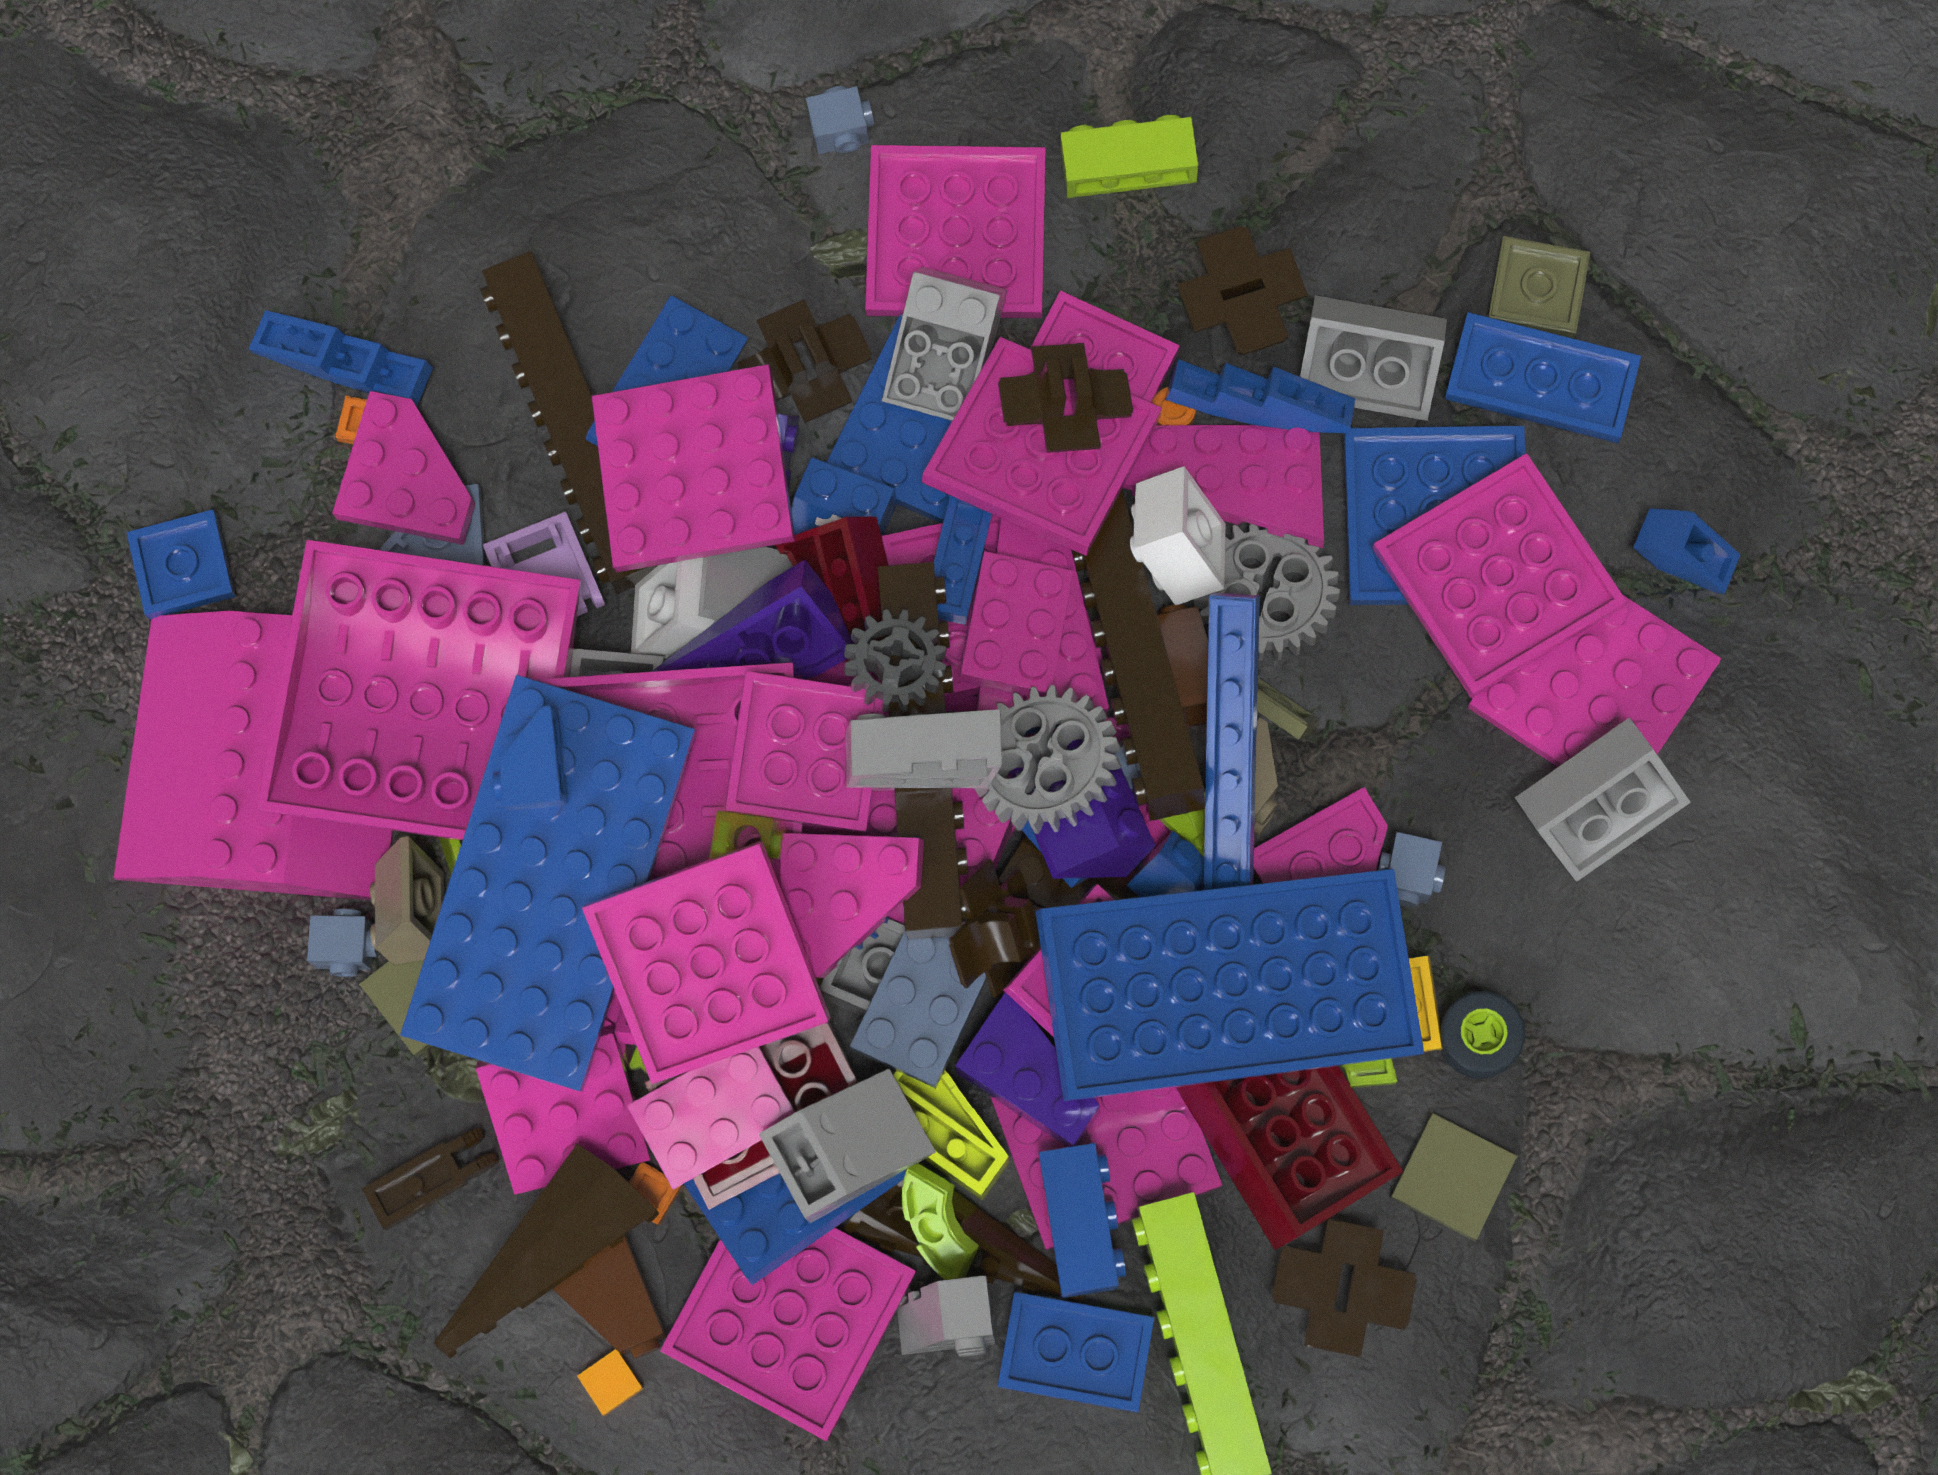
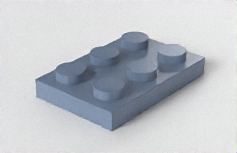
(917, 1011)

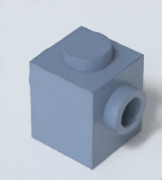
(839, 119)
(1414, 867)
(341, 943)

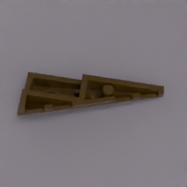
(570, 1222)
(999, 1252)

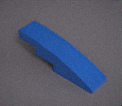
(339, 357)
(1273, 402)

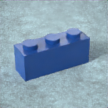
(1081, 1220)

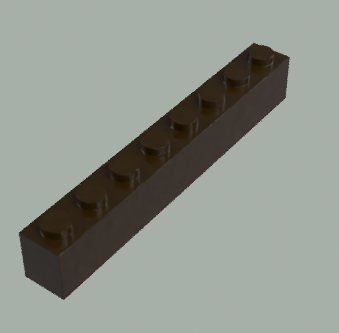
(560, 398)
(1139, 671)
(927, 812)

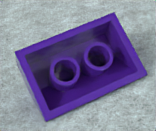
(1100, 844)

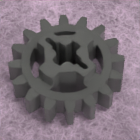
(876, 655)

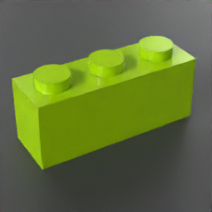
(1129, 156)

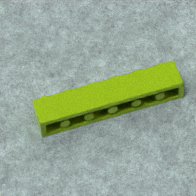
(1201, 1336)

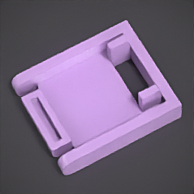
(563, 561)

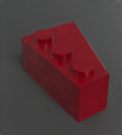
(847, 562)

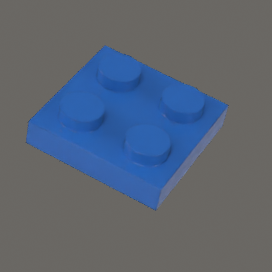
(181, 564)

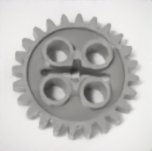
(1304, 601)
(1082, 769)

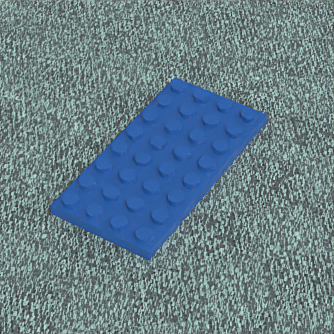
(511, 951)
(1228, 983)

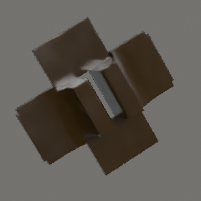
(1233, 293)
(830, 348)
(1042, 397)
(993, 939)
(1373, 1293)

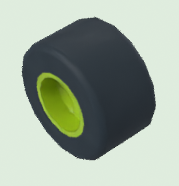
(1491, 1021)

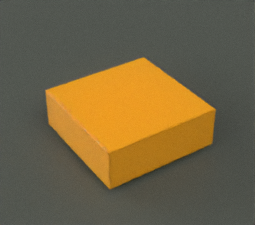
(610, 1382)

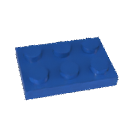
(1076, 1352)

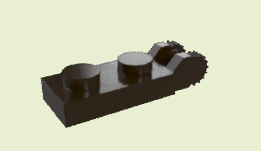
(426, 1180)

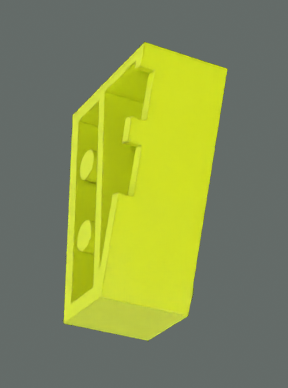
(961, 1139)

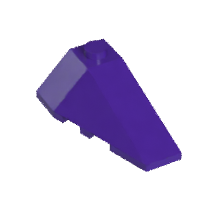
(779, 623)

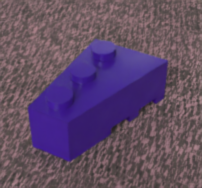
(1021, 1070)

